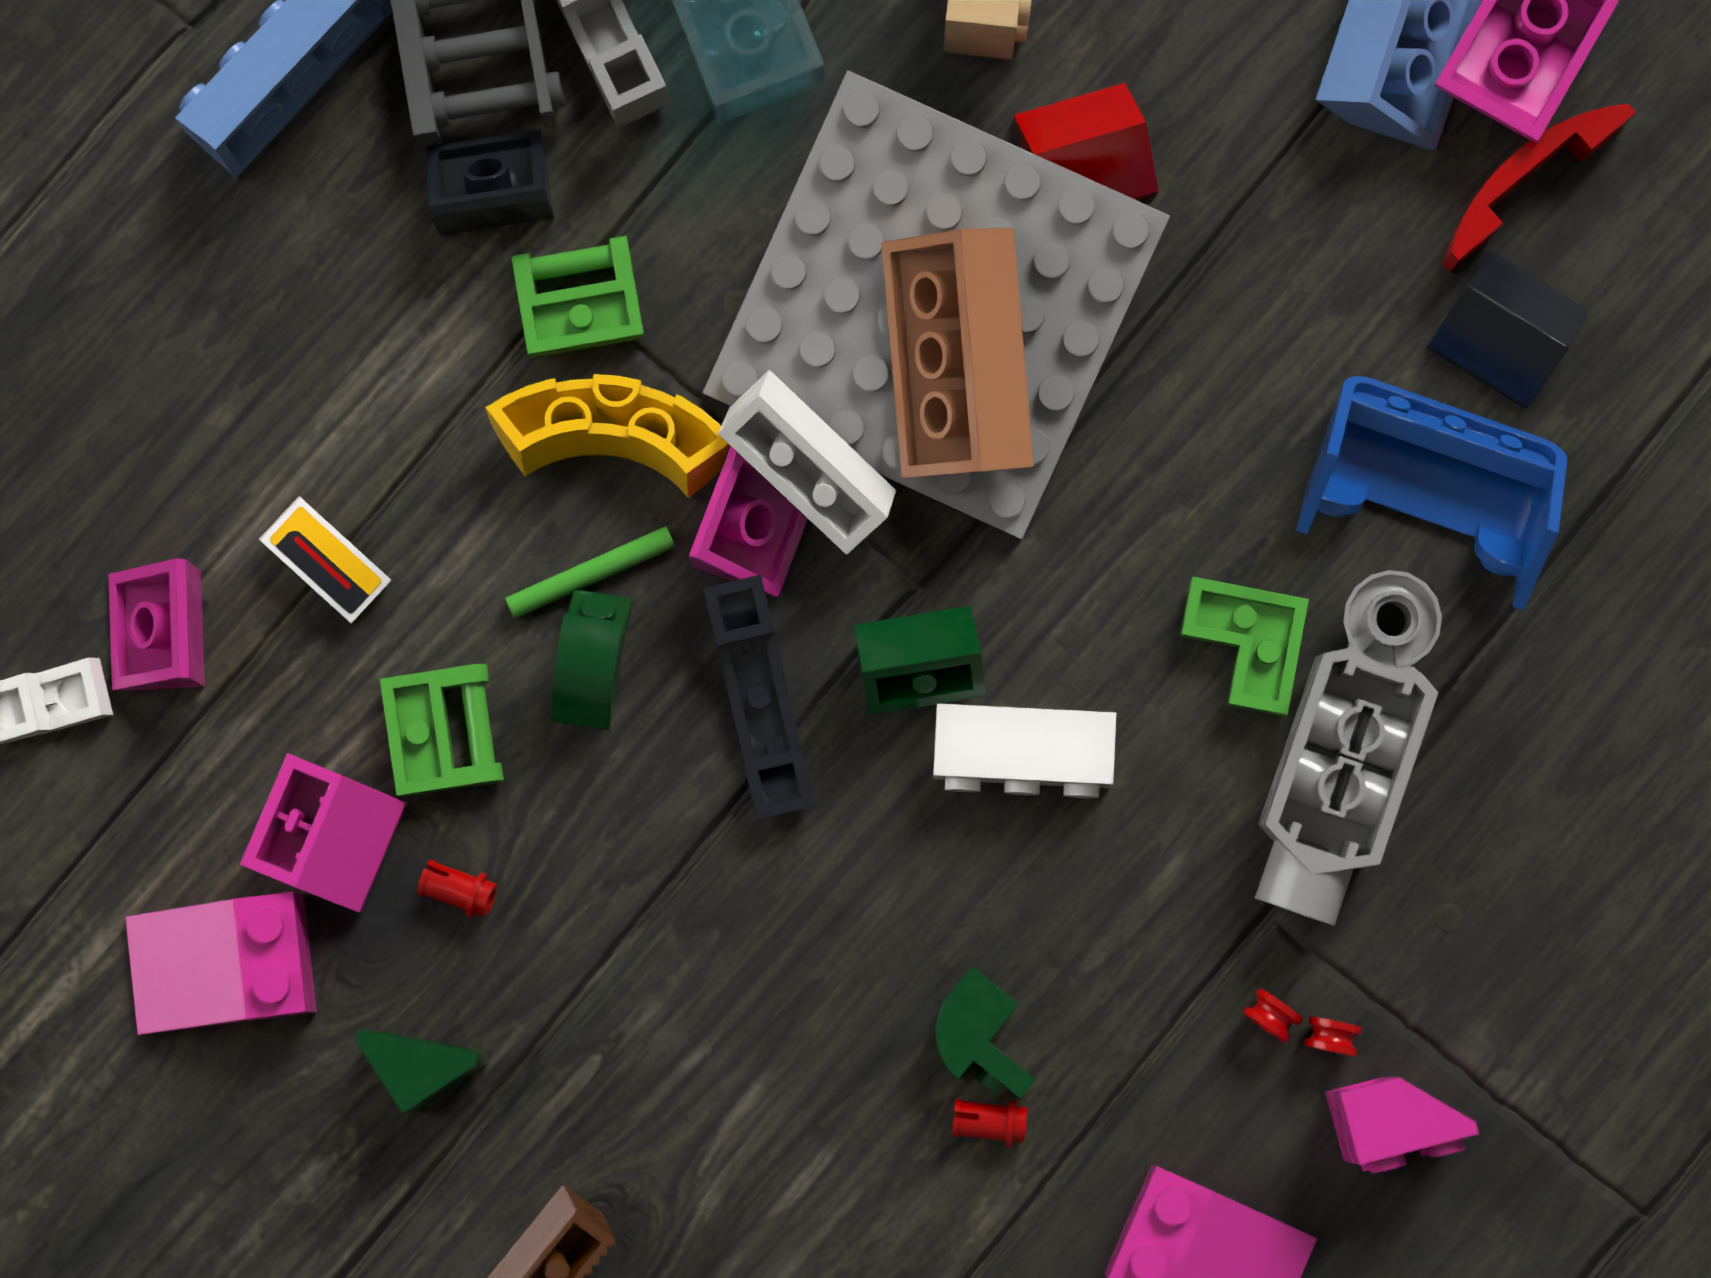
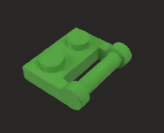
(582, 314)
(421, 731)

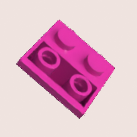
(323, 833)
(1392, 1117)

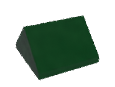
(416, 1068)

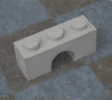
(616, 58)

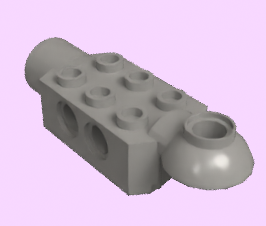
(1350, 750)

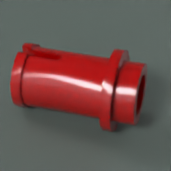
(458, 888)
(990, 1121)

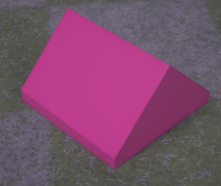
(747, 528)
(156, 626)

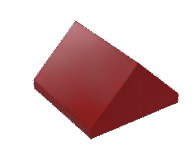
(1095, 137)

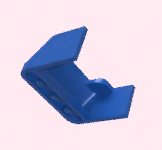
(1444, 470)

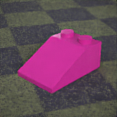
(1523, 58)
(221, 963)
(1197, 1233)

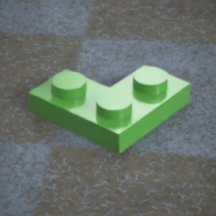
(1263, 628)

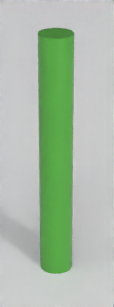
(590, 572)

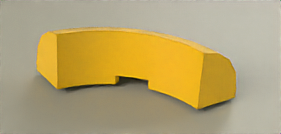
(610, 419)

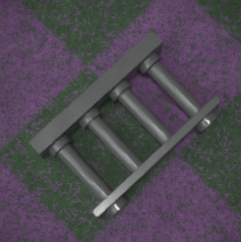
(424, 55)

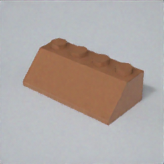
(957, 352)

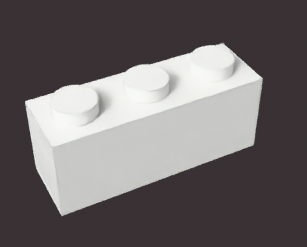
(807, 462)
(1024, 749)

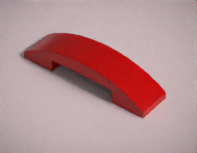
(1579, 134)

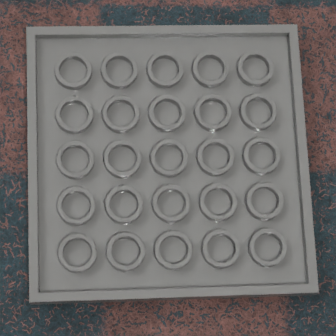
(911, 171)

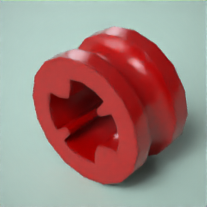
(1272, 1015)
(1332, 1036)

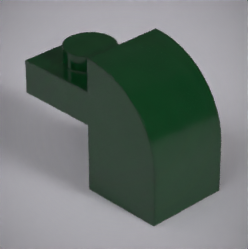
(590, 659)
(965, 1027)

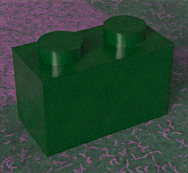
(920, 660)

